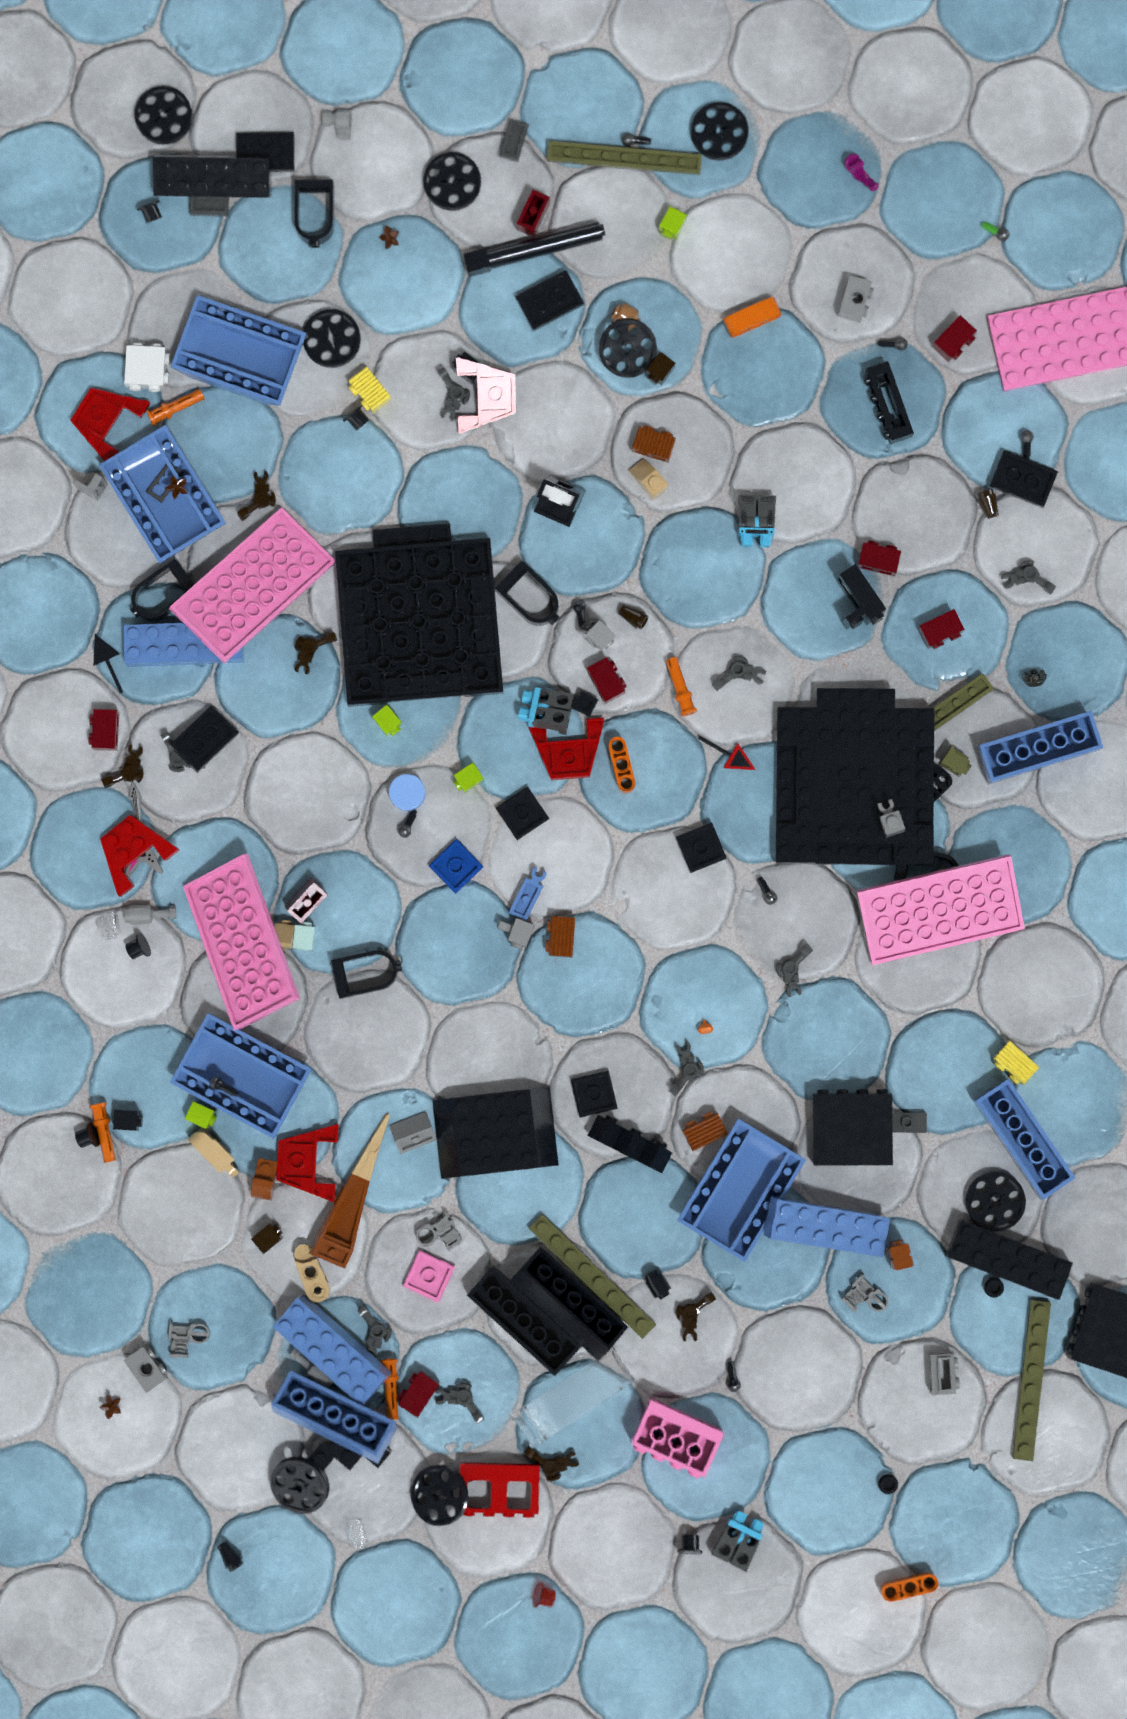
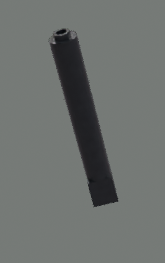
(485, 260)

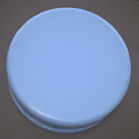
(407, 792)

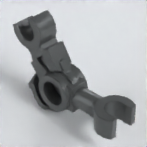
(455, 395)
(1028, 574)
(739, 670)
(174, 758)
(790, 970)
(689, 1068)
(377, 1331)
(462, 1397)

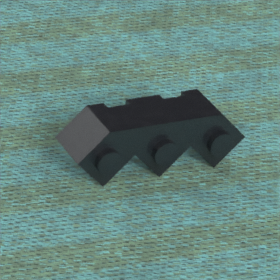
(630, 1143)
(328, 1451)

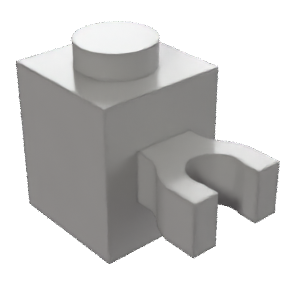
(891, 821)
(519, 932)

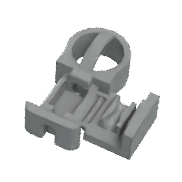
(443, 1229)
(861, 1292)
(181, 1335)

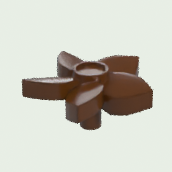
(389, 237)
(177, 486)
(111, 1407)

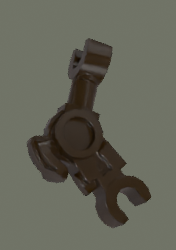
(261, 498)
(308, 649)
(129, 771)
(690, 1314)
(551, 1466)

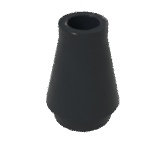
(230, 1556)

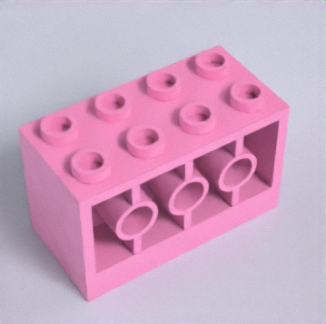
(672, 1425)

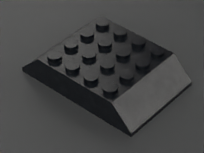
(495, 1132)

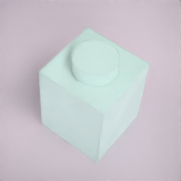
(304, 937)

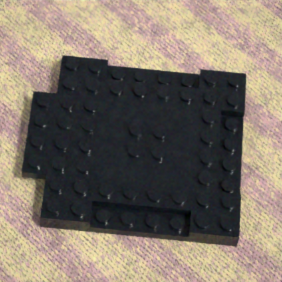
(418, 617)
(843, 763)

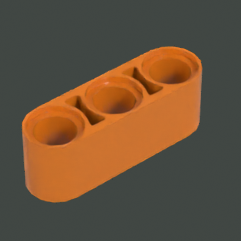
(752, 317)
(623, 755)
(919, 1588)

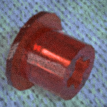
(543, 1596)

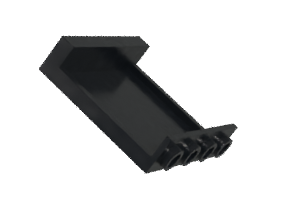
(852, 1128)
(1101, 1331)

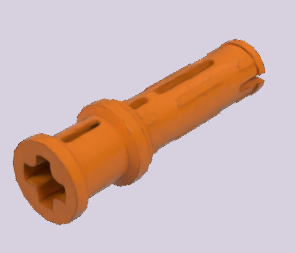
(166, 410)
(683, 695)
(101, 1122)
(391, 1389)

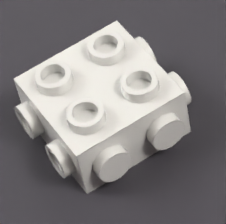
(146, 367)

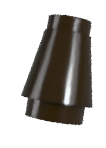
(988, 503)
(634, 616)

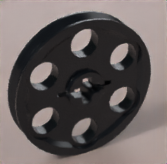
(163, 106)
(715, 138)
(445, 175)
(625, 338)
(325, 345)
(986, 1201)
(445, 1489)
(297, 1492)

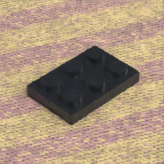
(274, 144)
(549, 300)
(1023, 479)
(204, 739)

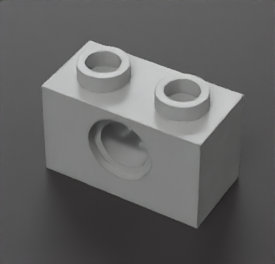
(855, 287)
(597, 634)
(135, 1364)

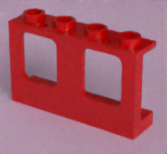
(500, 1475)

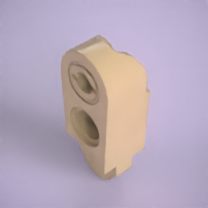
(213, 1152)
(303, 1260)

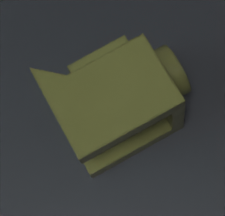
(956, 762)

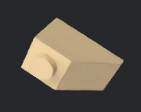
(649, 479)
(285, 933)

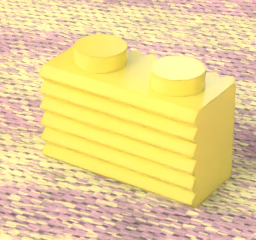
(369, 390)
(1015, 1063)

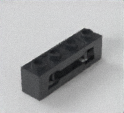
(899, 432)

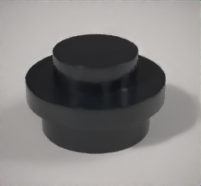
(993, 1287)
(888, 1484)

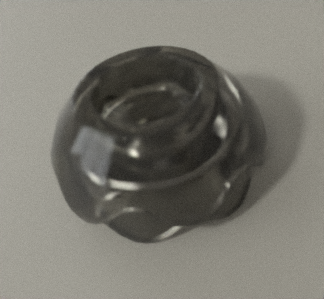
(1034, 678)

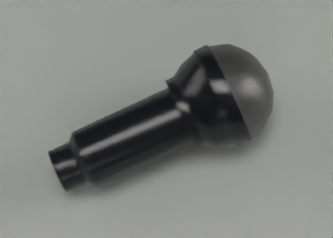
(579, 608)
(218, 1084)
(733, 1383)

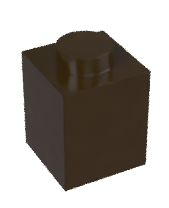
(660, 369)
(267, 1238)

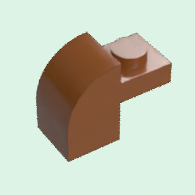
(264, 1179)

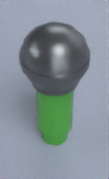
(1001, 233)

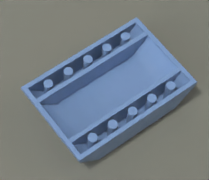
(238, 351)
(170, 524)
(261, 1075)
(737, 1189)

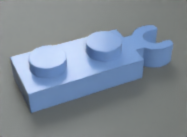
(527, 896)

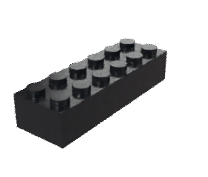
(212, 175)
(1009, 1259)
(569, 1303)
(524, 1320)

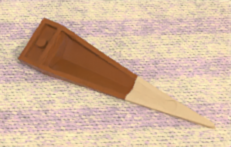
(340, 1227)

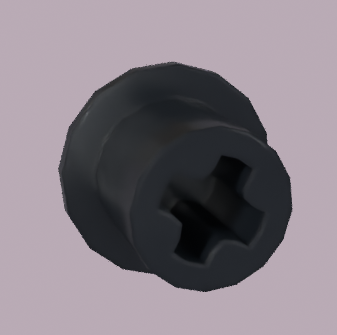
(151, 212)
(357, 418)
(138, 947)
(87, 1136)
(689, 1545)

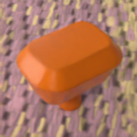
(705, 1028)

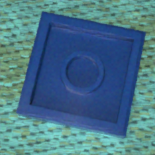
(456, 866)

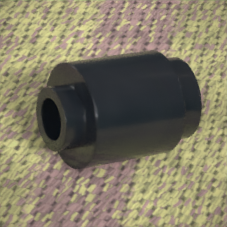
(657, 1284)

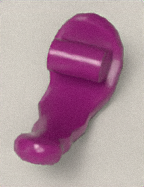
(855, 167)

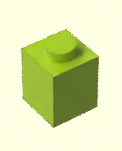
(672, 223)
(387, 721)
(468, 778)
(201, 1115)

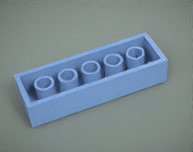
(167, 645)
(1040, 747)
(1024, 1139)
(826, 1226)
(332, 1349)
(334, 1416)

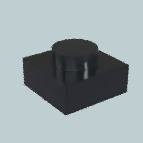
(585, 704)

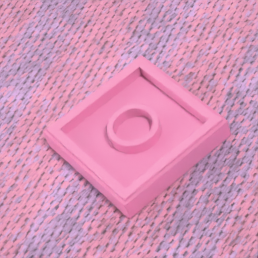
(429, 1276)

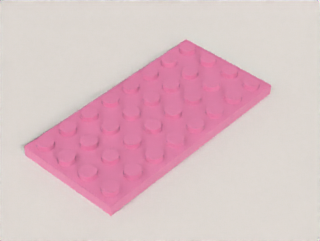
(1060, 339)
(252, 585)
(940, 909)
(241, 942)

